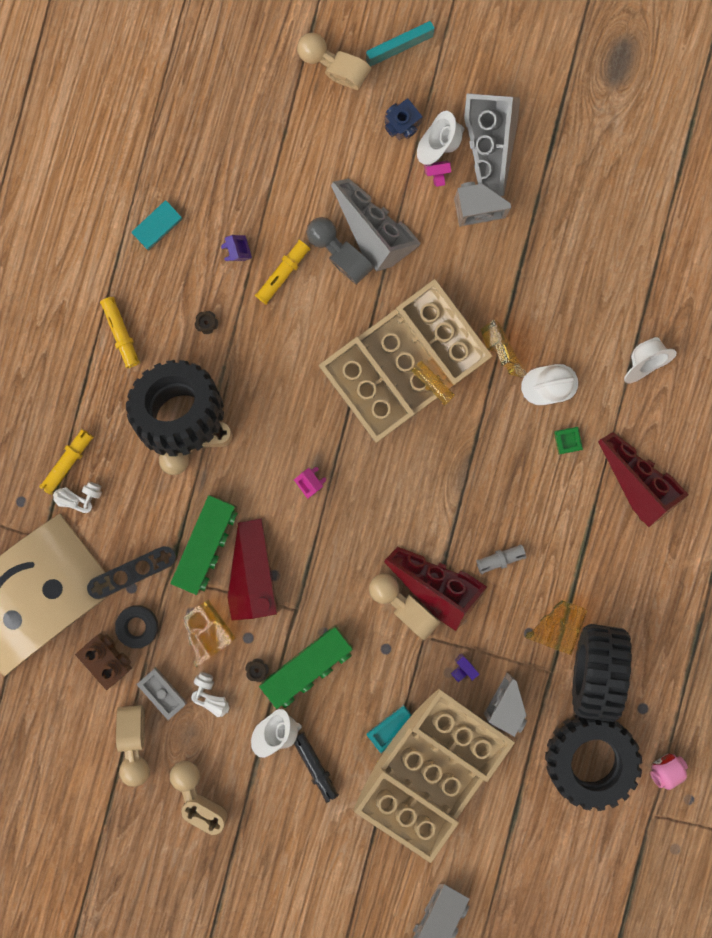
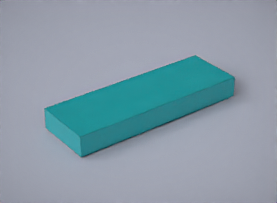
(400, 43)

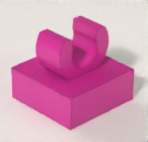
(438, 170)
(308, 482)

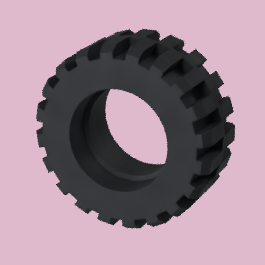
(164, 384)
(601, 672)
(614, 784)

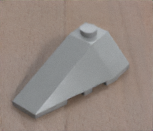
(492, 134)
(377, 235)

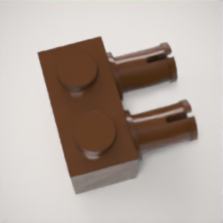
(104, 660)

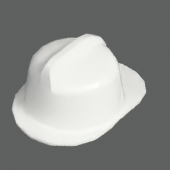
(440, 138)
(647, 358)
(549, 384)
(274, 733)

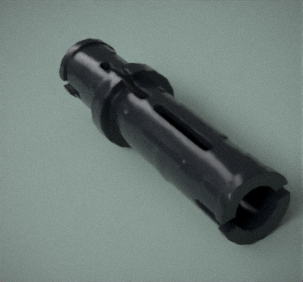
(313, 764)

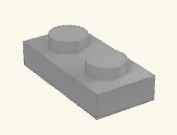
(162, 693)

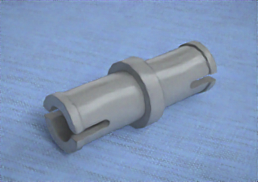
(501, 559)

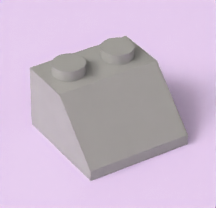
(479, 204)
(507, 707)

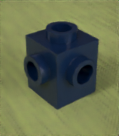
(402, 120)

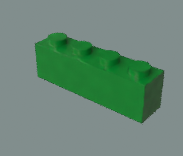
(204, 544)
(306, 667)

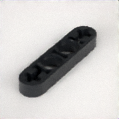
(130, 569)

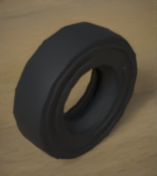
(126, 637)

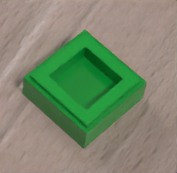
(568, 440)

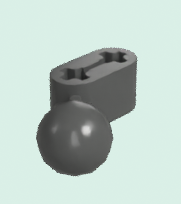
(349, 261)

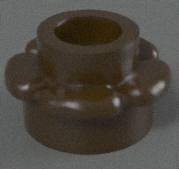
(201, 318)
(252, 675)

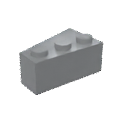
(442, 914)

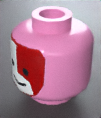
(669, 771)

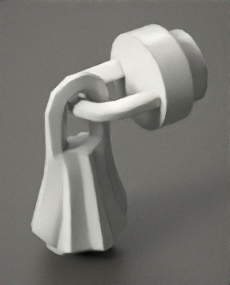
(65, 498)
(214, 704)

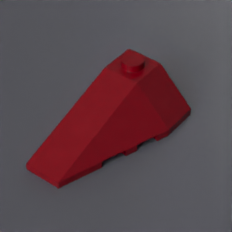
(645, 488)
(251, 581)
(443, 592)

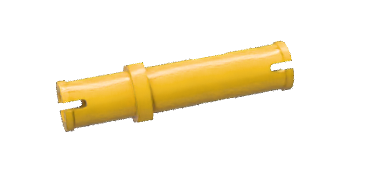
(282, 272)
(123, 341)
(67, 460)

